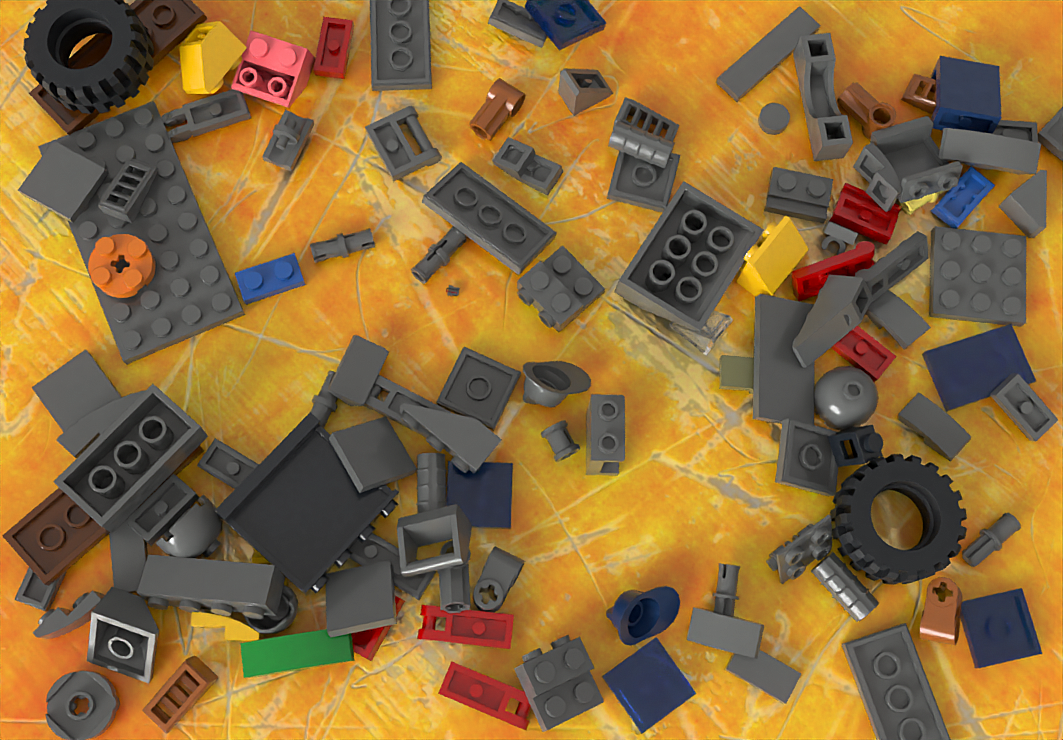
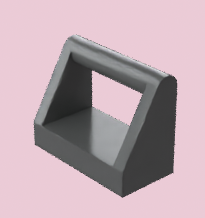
(431, 528)

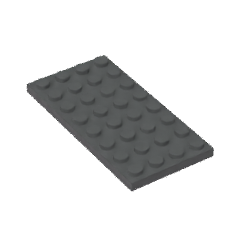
(190, 279)

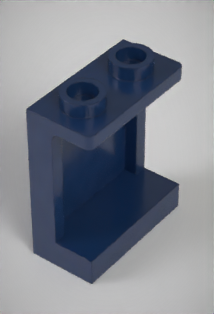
(966, 95)

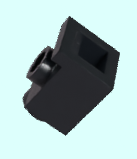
(864, 443)

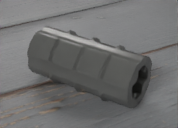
(641, 144)
(431, 481)
(845, 587)

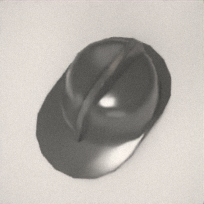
(552, 381)

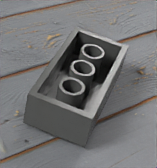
(131, 459)

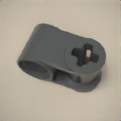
(498, 575)

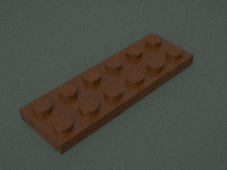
(166, 23)
(61, 532)

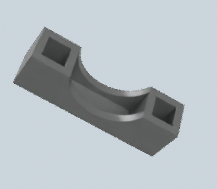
(826, 125)

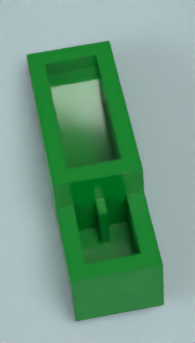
(295, 653)

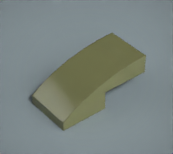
(736, 373)

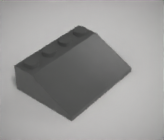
(688, 259)

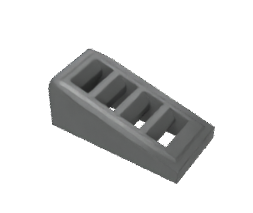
(639, 111)
(129, 211)

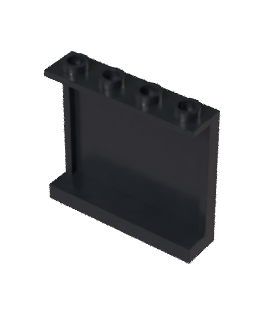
(304, 507)

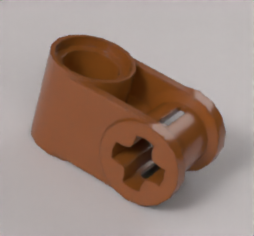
(941, 619)

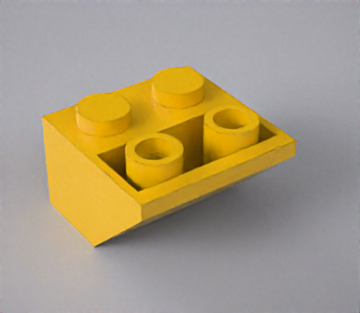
(208, 56)
(772, 258)

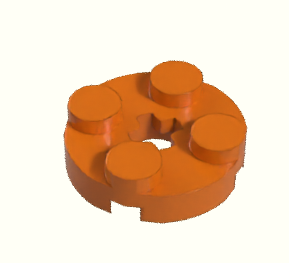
(132, 278)

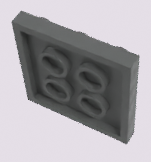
(978, 276)

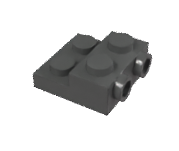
(559, 289)
(559, 682)

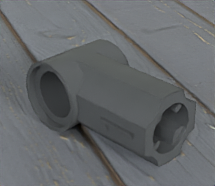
(454, 584)

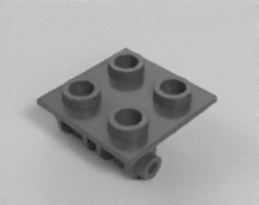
(810, 544)

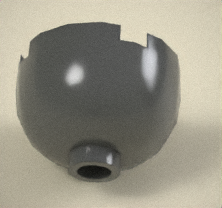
(845, 397)
(194, 532)

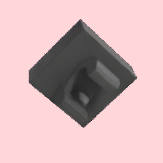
(838, 233)

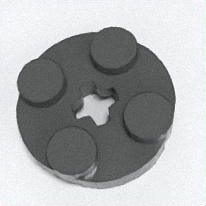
(61, 705)

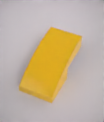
(234, 630)

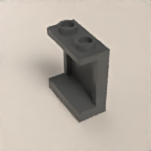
(916, 159)
(605, 434)

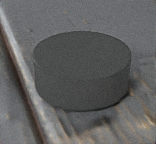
(773, 118)

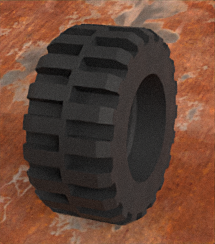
(110, 80)
(937, 508)

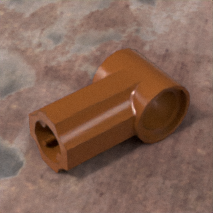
(501, 102)
(866, 109)

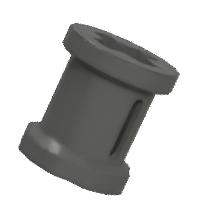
(560, 441)

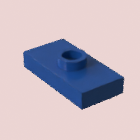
(963, 198)

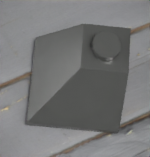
(123, 635)

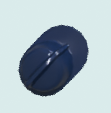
(644, 614)

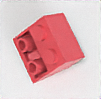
(273, 69)

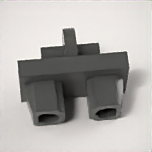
(288, 140)

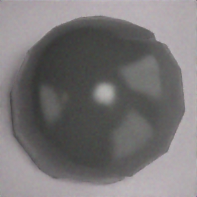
(285, 615)

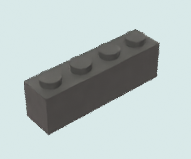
(211, 585)

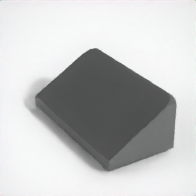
(357, 371)

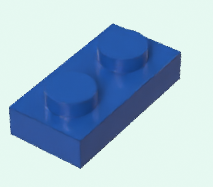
(269, 278)

